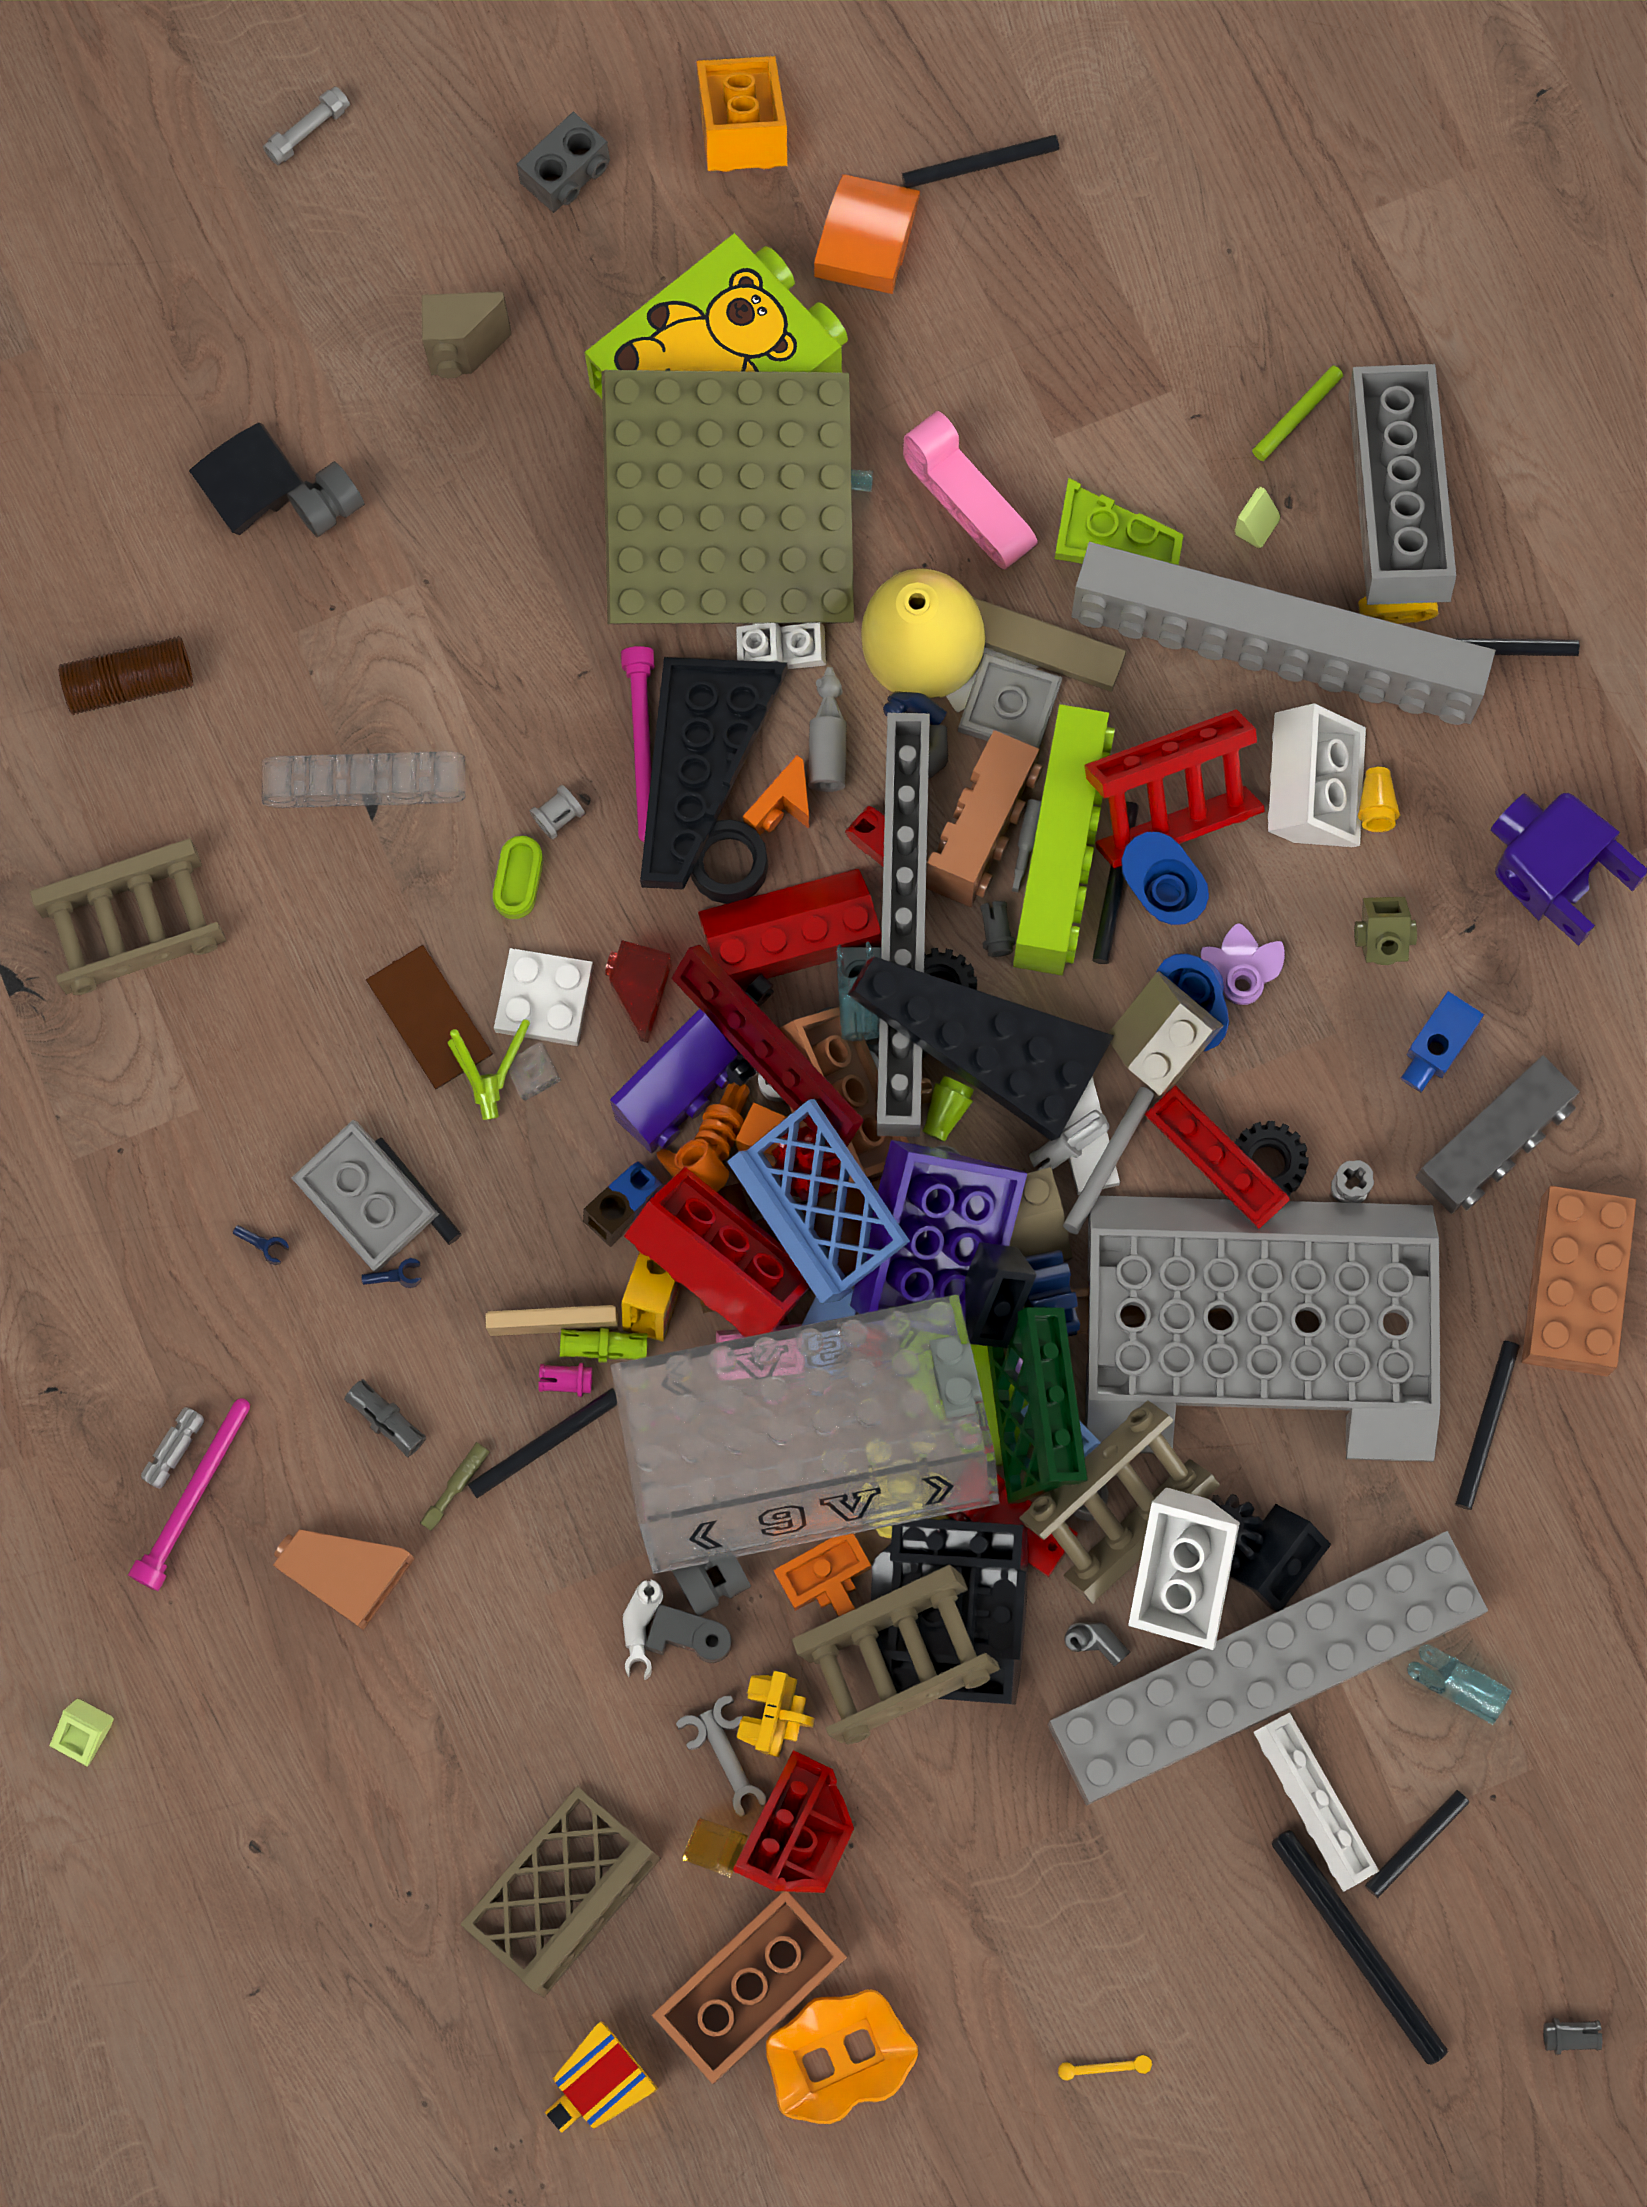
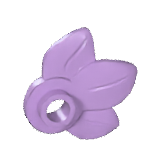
(1245, 960)

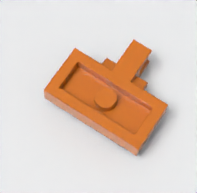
(824, 1574)

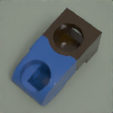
(621, 1202)

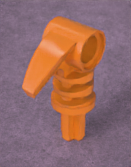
(712, 1142)

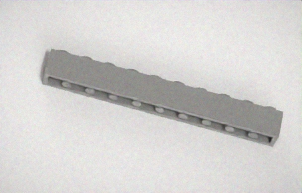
(903, 911)

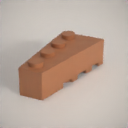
(982, 819)

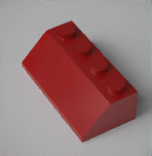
(791, 927)
(718, 1254)

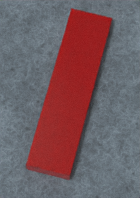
(1217, 1157)

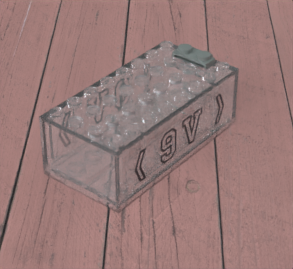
(805, 1434)

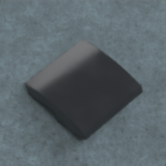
(246, 477)

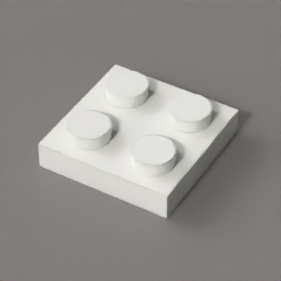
(546, 992)

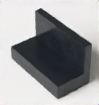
(1283, 1559)

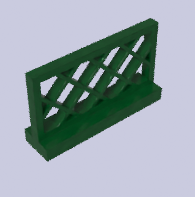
(1052, 1411)

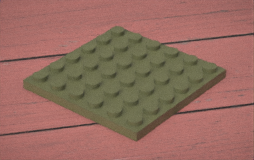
(727, 497)

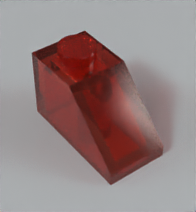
(638, 983)

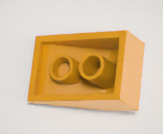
(742, 113)

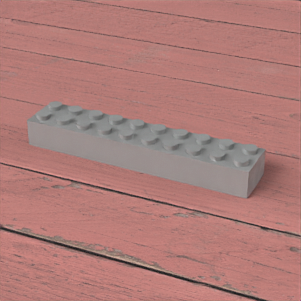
(1281, 634)
(1266, 1668)

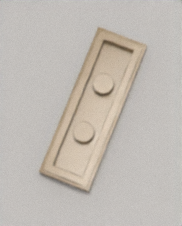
(551, 1320)

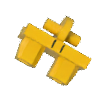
(781, 1714)

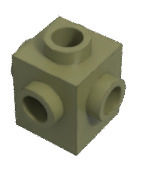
(1385, 930)

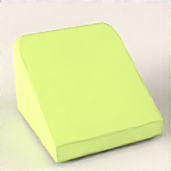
(1257, 519)
(81, 1731)

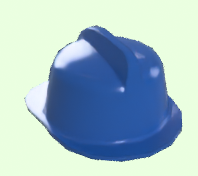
(1164, 878)
(1201, 983)

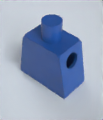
(1451, 1027)

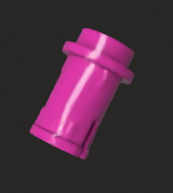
(567, 1379)

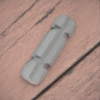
(172, 1447)

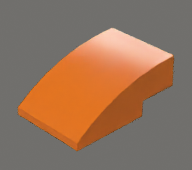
(866, 234)

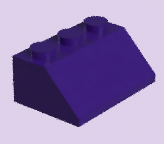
(674, 1083)

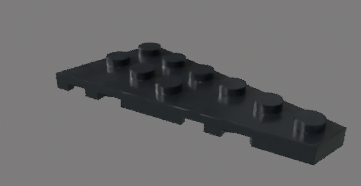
(701, 741)
(1006, 1050)

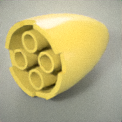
(922, 633)

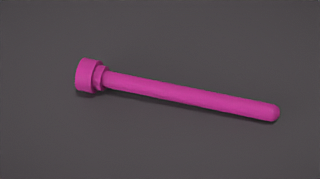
(638, 663)
(152, 1567)

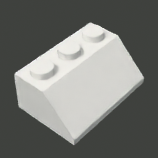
(1316, 777)
(1184, 1568)

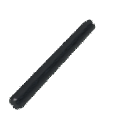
(1359, 1947)

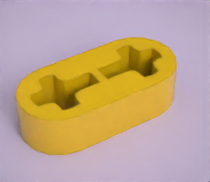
(1399, 612)

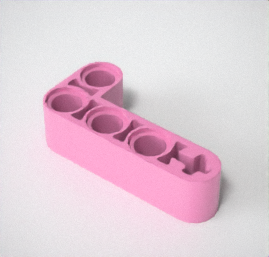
(967, 495)

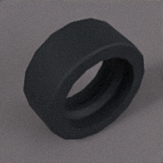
(745, 888)

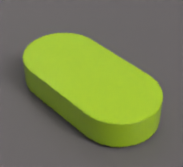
(518, 877)

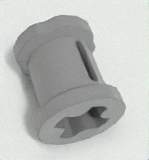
(557, 812)
(1347, 1172)

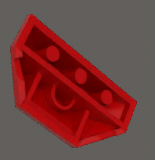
(798, 1830)

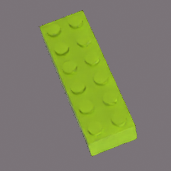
(1060, 850)

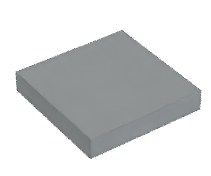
(1009, 700)

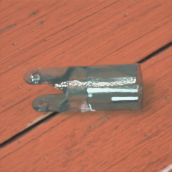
(854, 1017)
(1460, 1684)

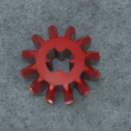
(803, 1163)

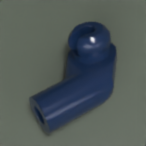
(914, 703)

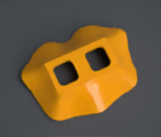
(824, 2025)

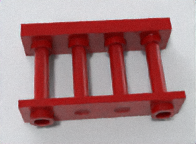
(1164, 756)

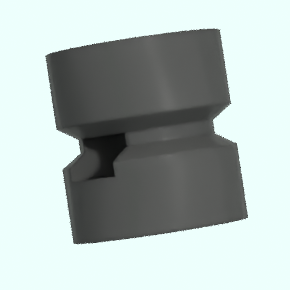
(325, 499)
(699, 1588)

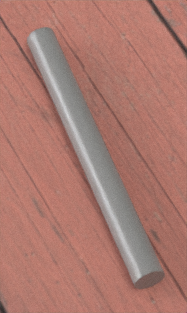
(1108, 1160)

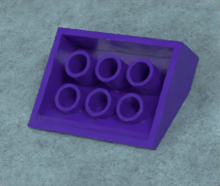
(945, 1210)

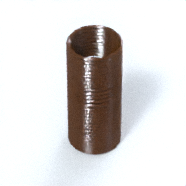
(130, 672)

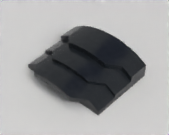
(992, 1609)

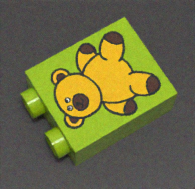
(724, 317)

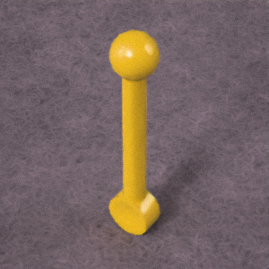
(1141, 2064)

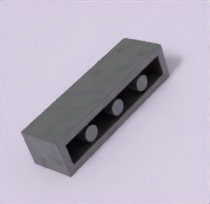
(1497, 1135)

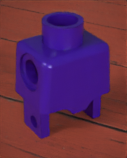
(1553, 855)

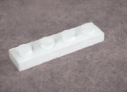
(1316, 1802)

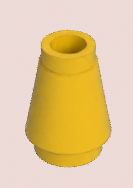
(1378, 801)

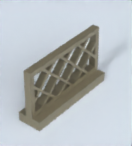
(589, 1916)

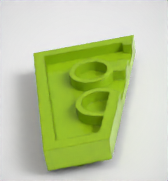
(1100, 521)

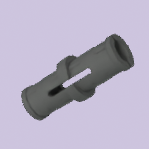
(385, 1418)

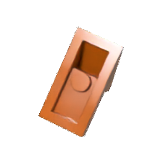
(785, 793)

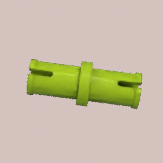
(603, 1344)

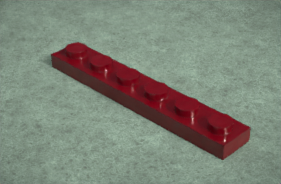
(762, 1042)

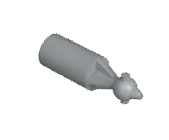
(827, 738)

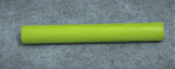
(1297, 413)

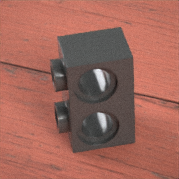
(556, 157)

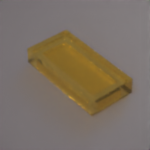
(714, 1847)

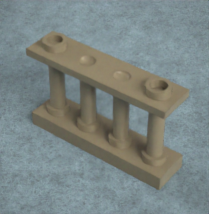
(98, 890)
(1124, 1541)
(862, 1628)

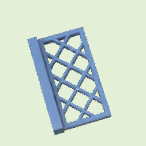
(788, 1221)

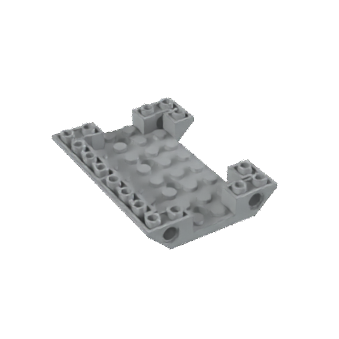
(1317, 1257)

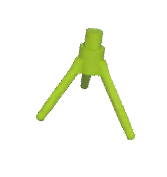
(486, 1086)

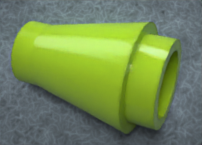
(947, 1107)

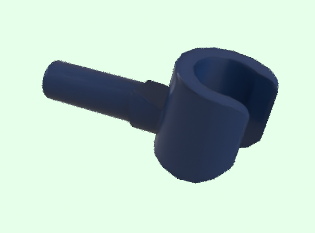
(260, 1242)
(394, 1275)

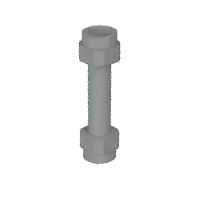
(280, 147)

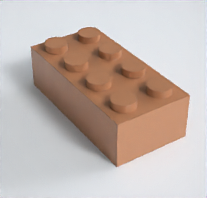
(1579, 1281)
(749, 1986)

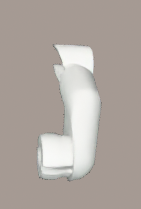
(635, 1620)

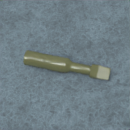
(455, 1484)

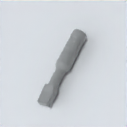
(1026, 840)

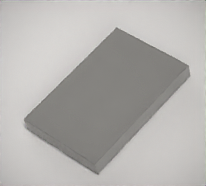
(365, 1196)

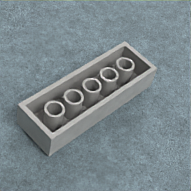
(1401, 484)

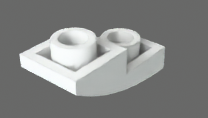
(796, 644)

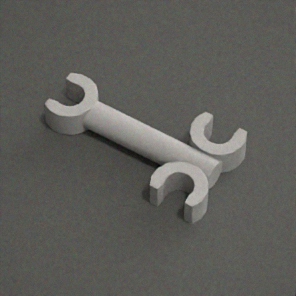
(711, 1726)

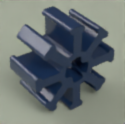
(1053, 1288)

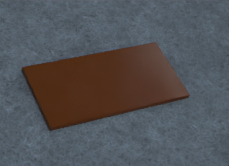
(425, 1014)

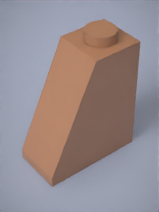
(343, 1571)

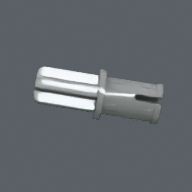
(1071, 1141)

